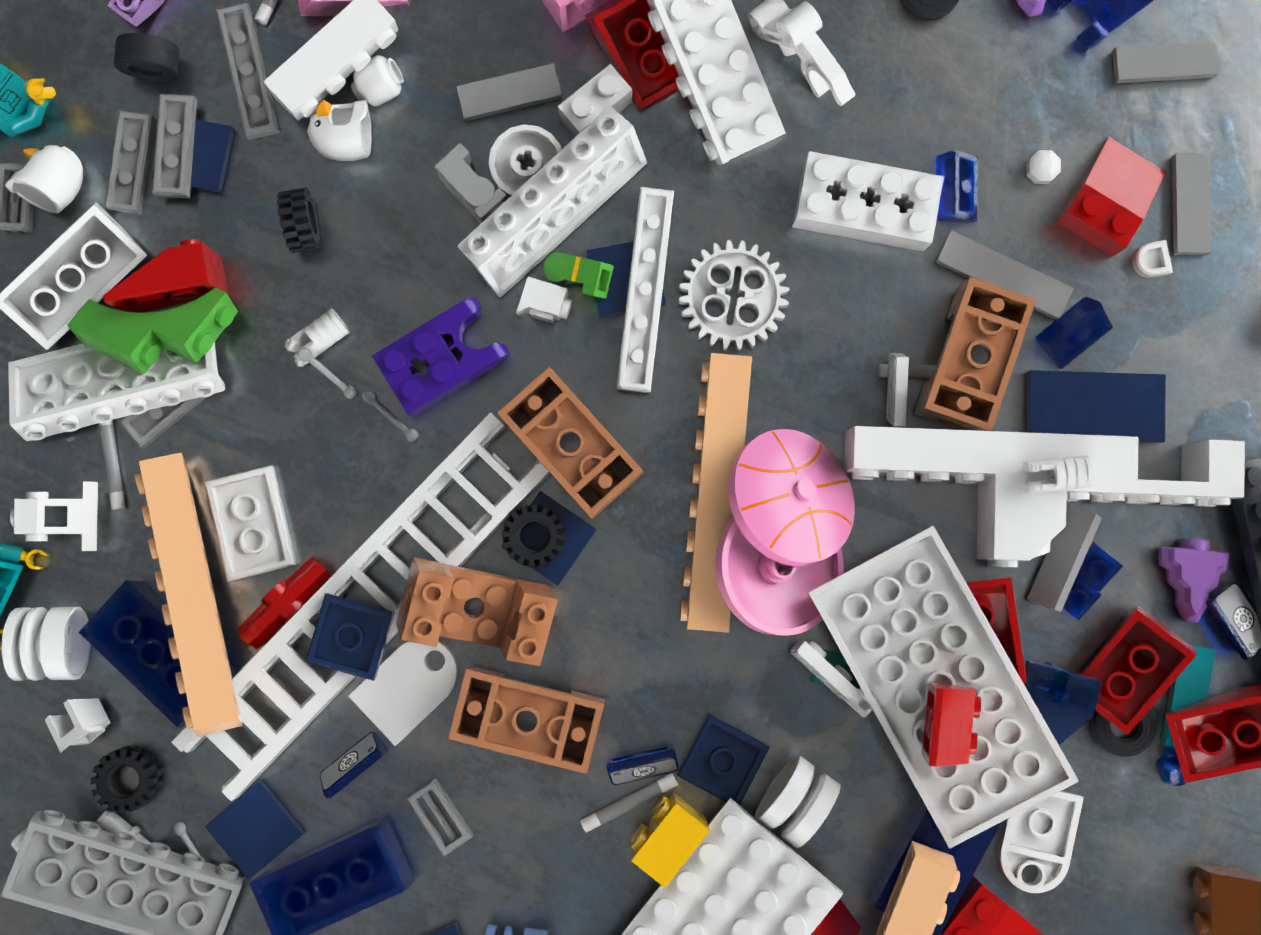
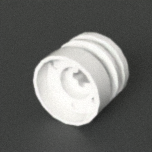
(45, 644)

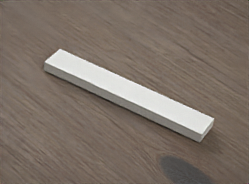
(645, 290)

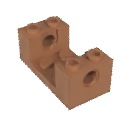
(967, 392)
(597, 469)
(512, 617)
(489, 714)

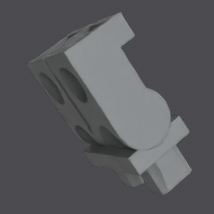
(473, 191)

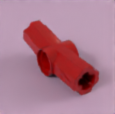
(283, 603)

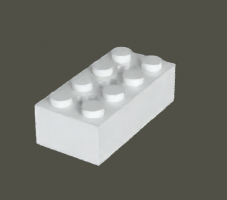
(883, 186)

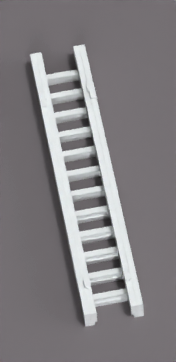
(352, 571)

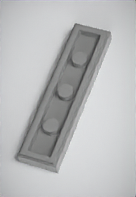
(248, 71)
(987, 265)

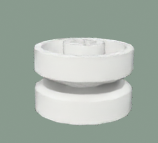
(517, 149)
(798, 801)

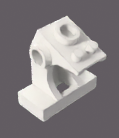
(29, 516)

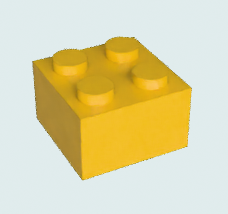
(668, 838)

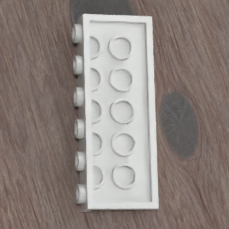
(717, 75)
(554, 201)
(86, 388)

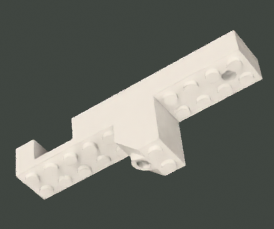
(1021, 524)

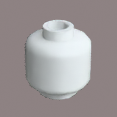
(377, 81)

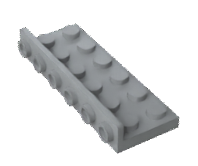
(120, 880)

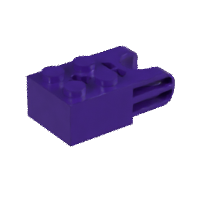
(449, 360)

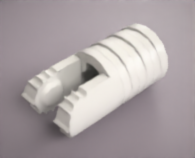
(318, 335)
(1061, 472)

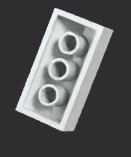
(331, 57)
(74, 268)

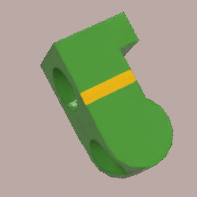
(570, 269)

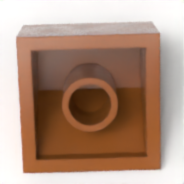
(1227, 901)

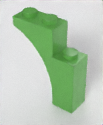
(142, 337)

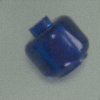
(1169, 768)

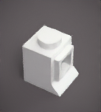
(544, 301)
(82, 725)

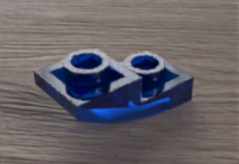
(1092, 577)

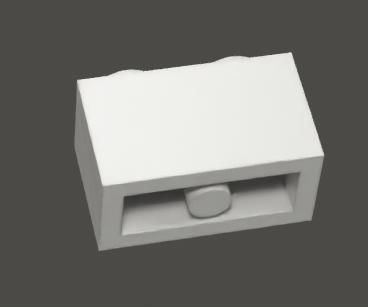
(593, 98)

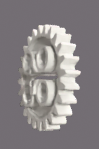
(704, 290)

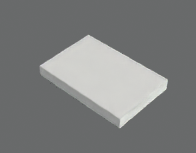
(250, 523)

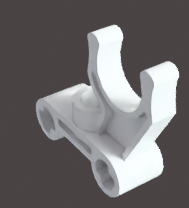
(796, 34)

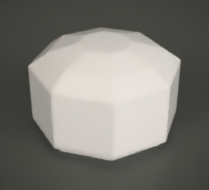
(1043, 167)

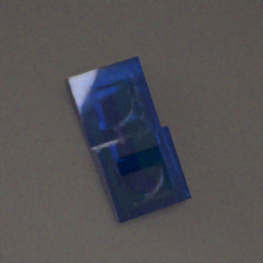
(1062, 687)

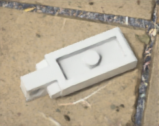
(834, 678)

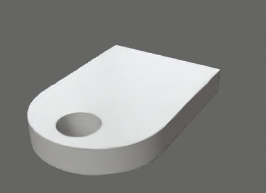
(406, 689)
(1040, 837)

